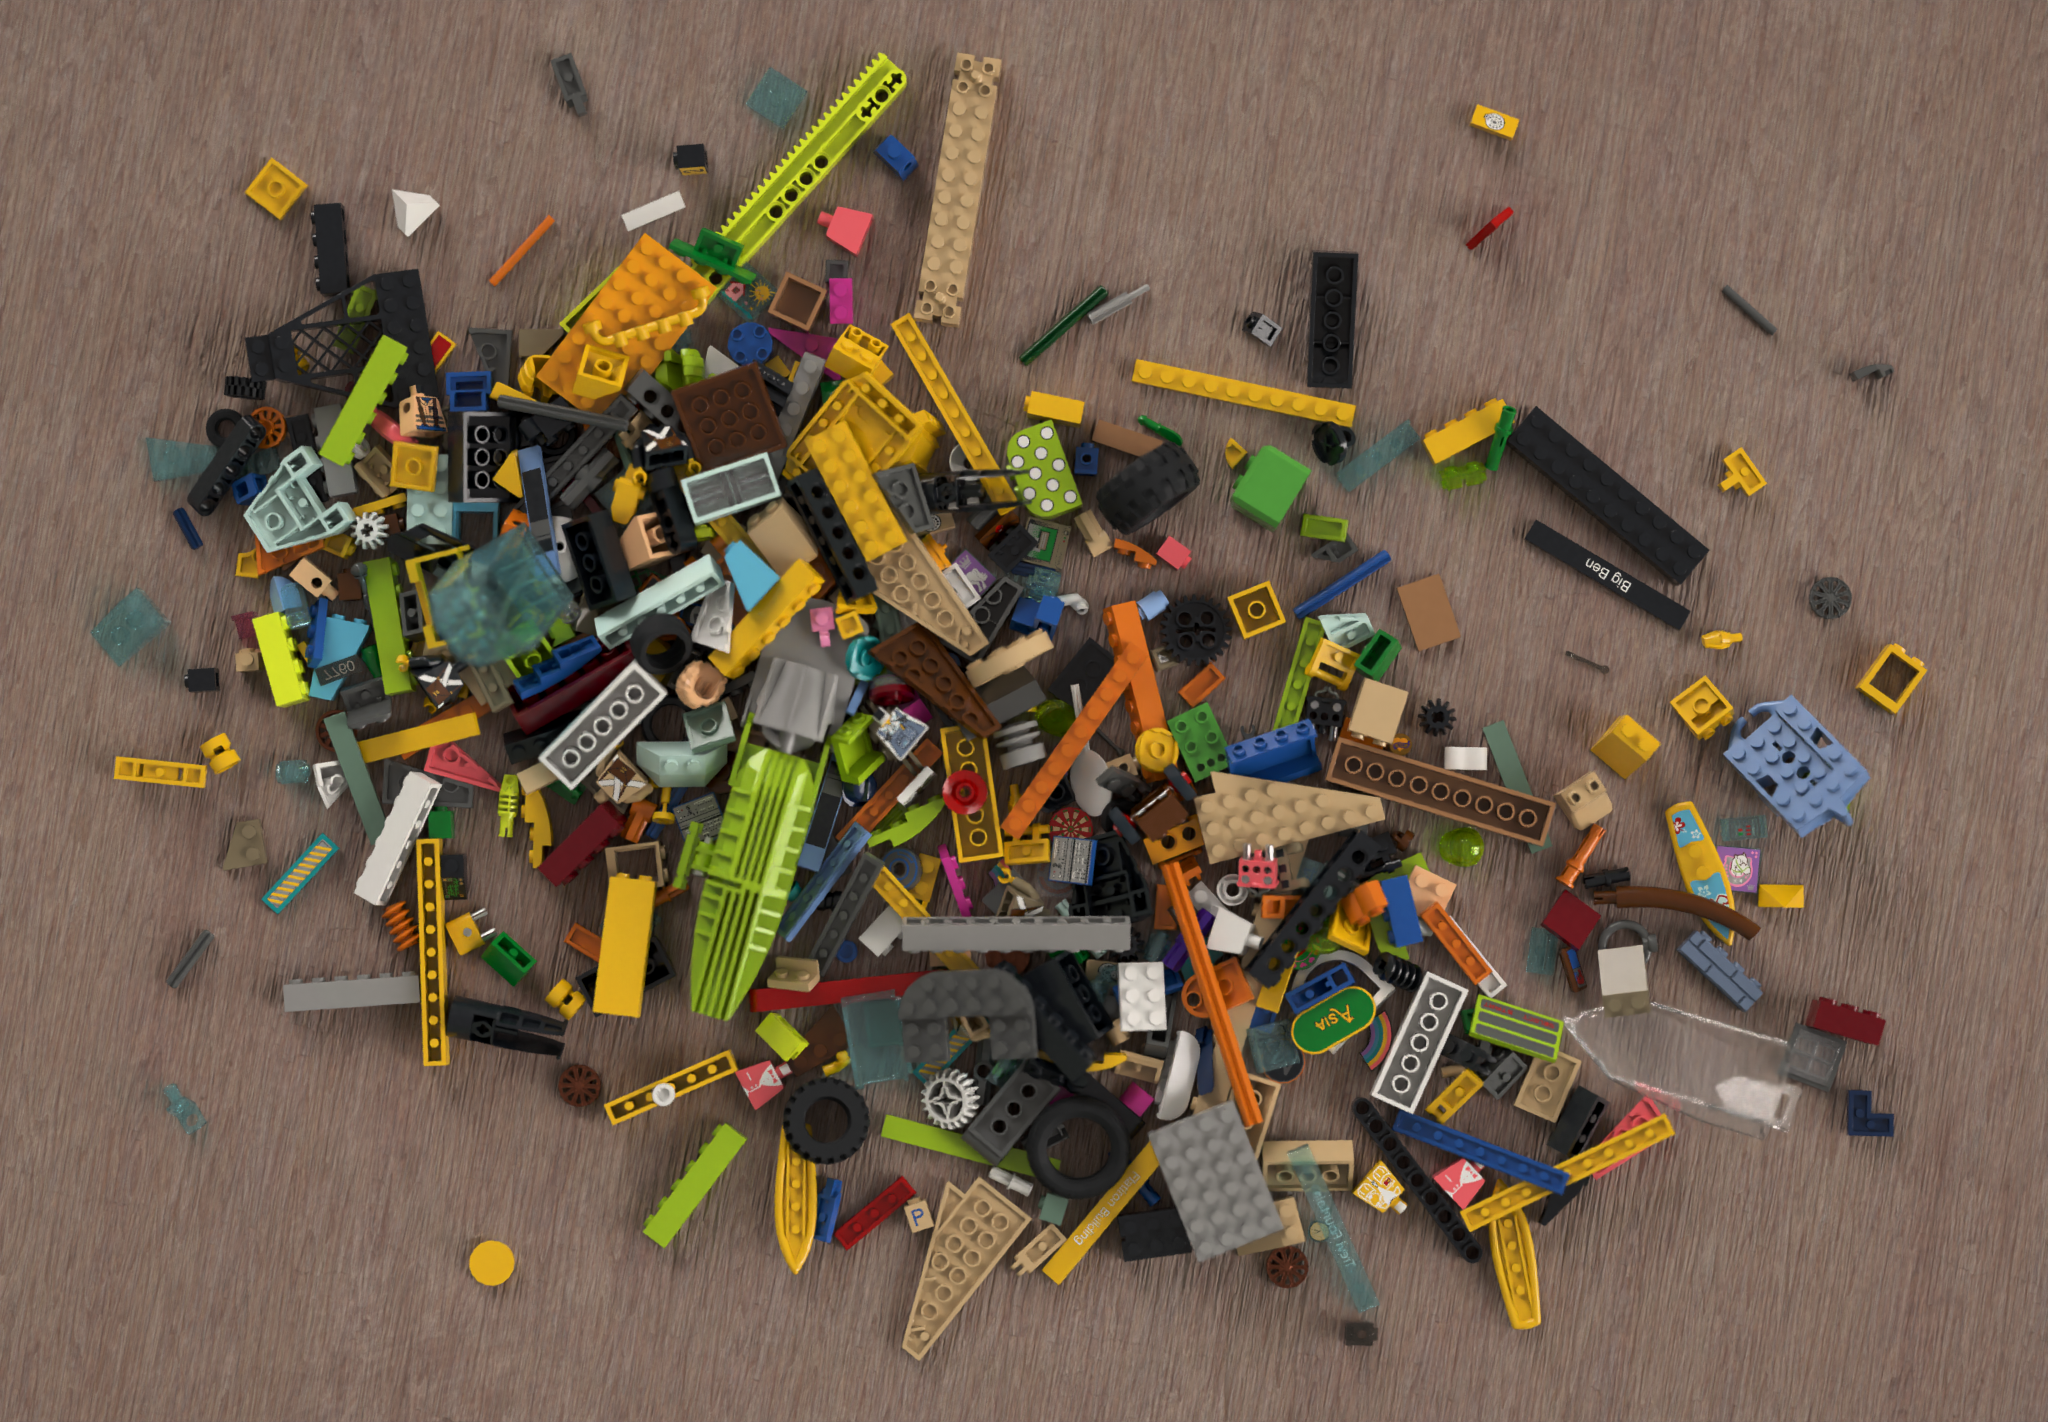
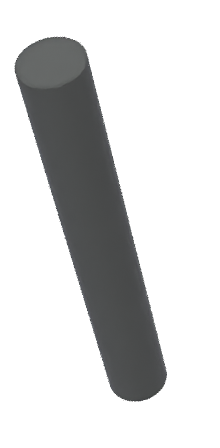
(1748, 309)

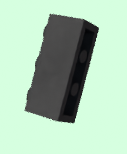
(1578, 1122)

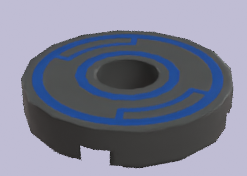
(912, 865)

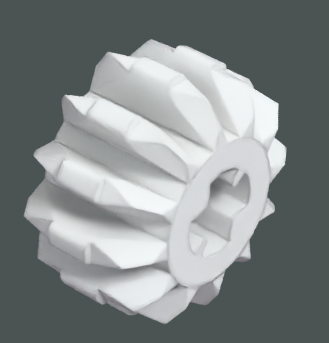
(364, 525)

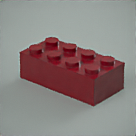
(582, 843)

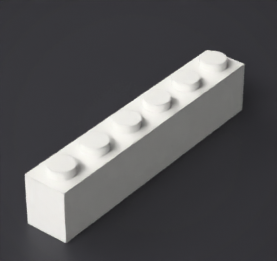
(397, 838)

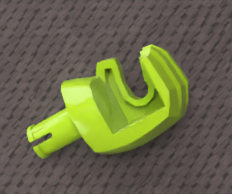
(680, 369)

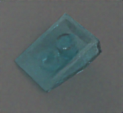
(130, 626)

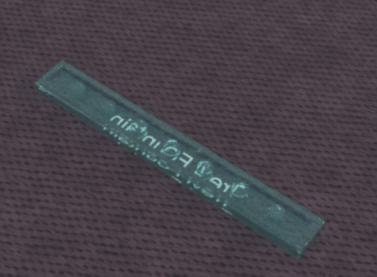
(1333, 1228)

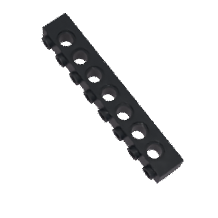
(1300, 912)

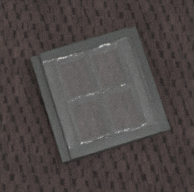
(1814, 1056)

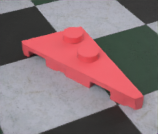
(454, 763)

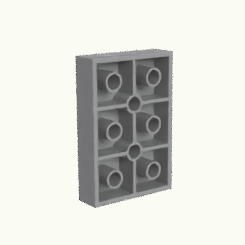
(1215, 1180)

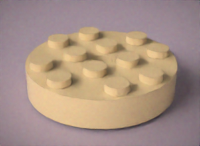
(1008, 658)

